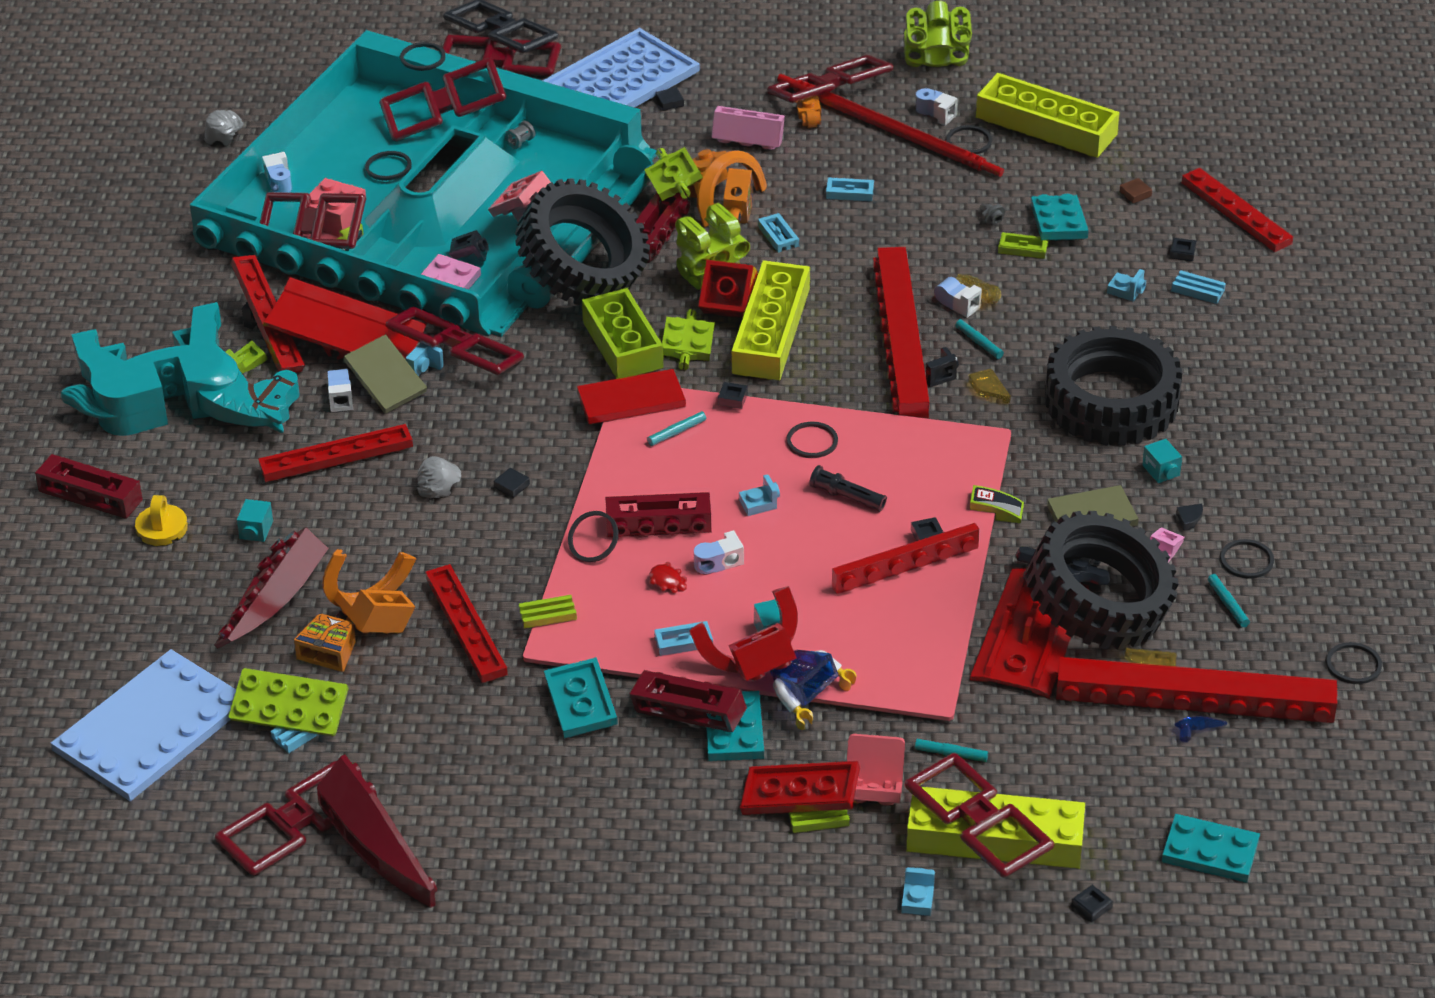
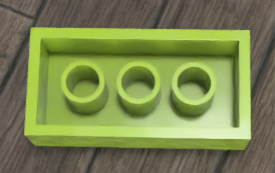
(622, 333)

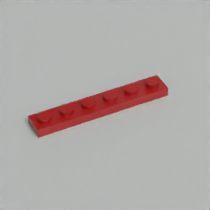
(1237, 209)
(261, 303)
(335, 452)
(905, 558)
(466, 623)

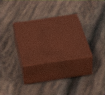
(1135, 190)

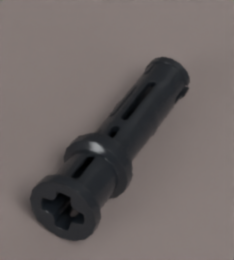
(837, 485)

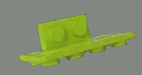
(288, 702)

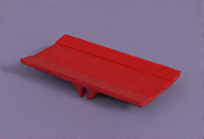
(335, 320)
(1021, 642)

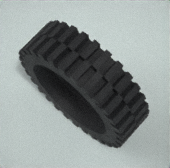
(597, 214)

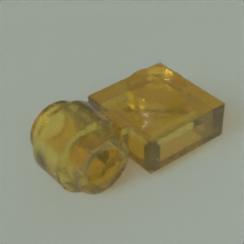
(990, 293)

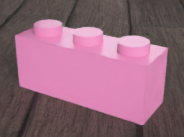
(748, 127)

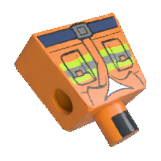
(739, 205)
(326, 641)

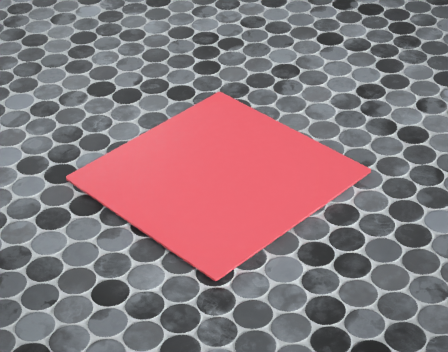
(897, 634)

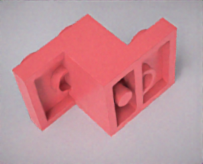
(519, 195)
(338, 214)

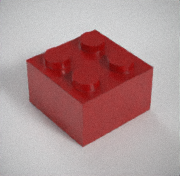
(727, 288)

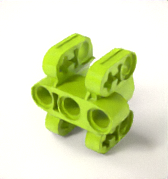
(937, 35)
(697, 246)

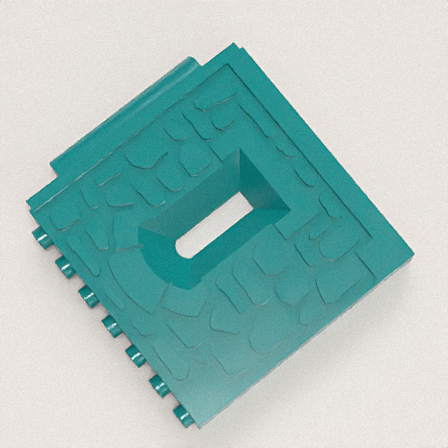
(341, 125)

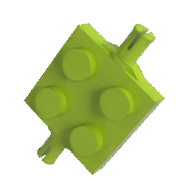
(673, 173)
(687, 339)

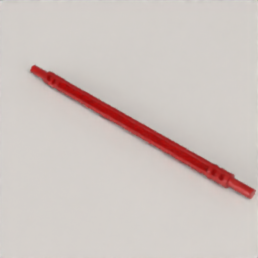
(897, 128)

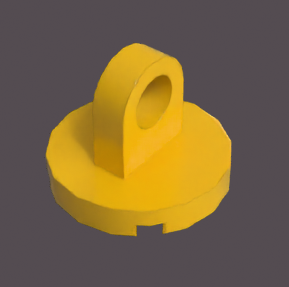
(161, 522)

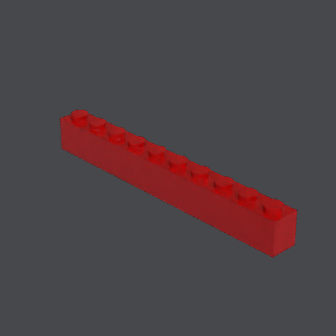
(901, 334)
(1197, 689)

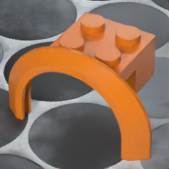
(713, 170)
(377, 607)

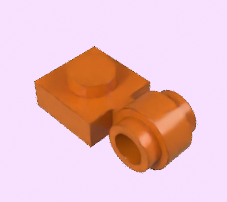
(809, 111)

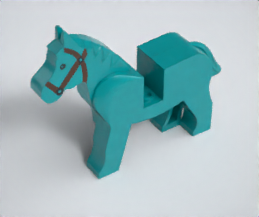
(132, 391)

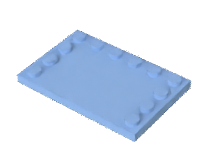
(628, 70)
(148, 725)

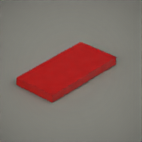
(631, 396)
(800, 787)

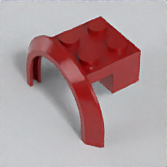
(759, 651)

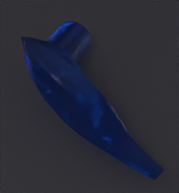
(1196, 723)

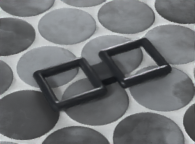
(500, 25)

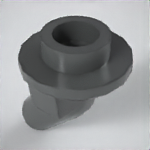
(992, 214)

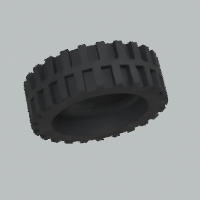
(1105, 417)
(1083, 611)

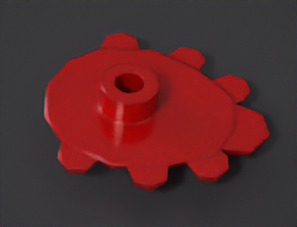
(668, 578)

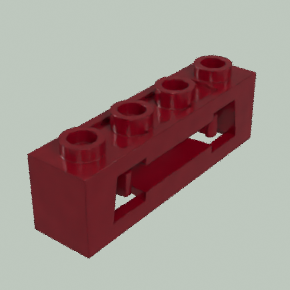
(662, 226)
(89, 485)
(659, 514)
(688, 700)

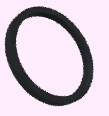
(422, 44)
(976, 128)
(388, 153)
(812, 424)
(578, 521)
(1247, 542)
(1354, 680)

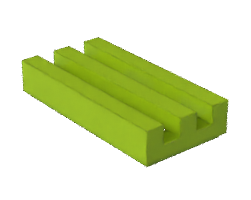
(1022, 245)
(547, 611)
(819, 821)

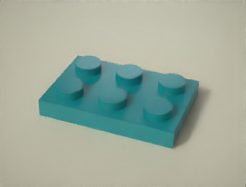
(1059, 217)
(580, 697)
(747, 738)
(1211, 848)

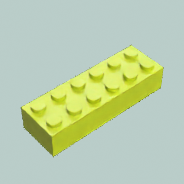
(1047, 115)
(771, 320)
(1056, 818)

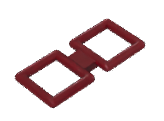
(504, 56)
(833, 78)
(442, 99)
(312, 219)
(455, 338)
(979, 815)
(288, 818)

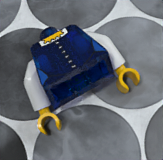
(806, 679)

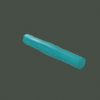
(979, 339)
(676, 428)
(1228, 600)
(947, 749)

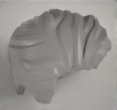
(222, 126)
(437, 477)

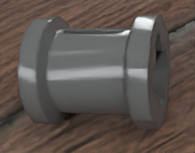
(519, 134)

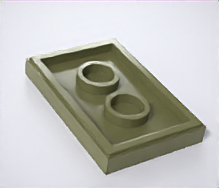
(385, 374)
(1105, 500)

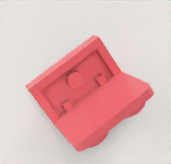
(880, 767)

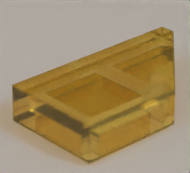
(988, 384)
(1151, 657)

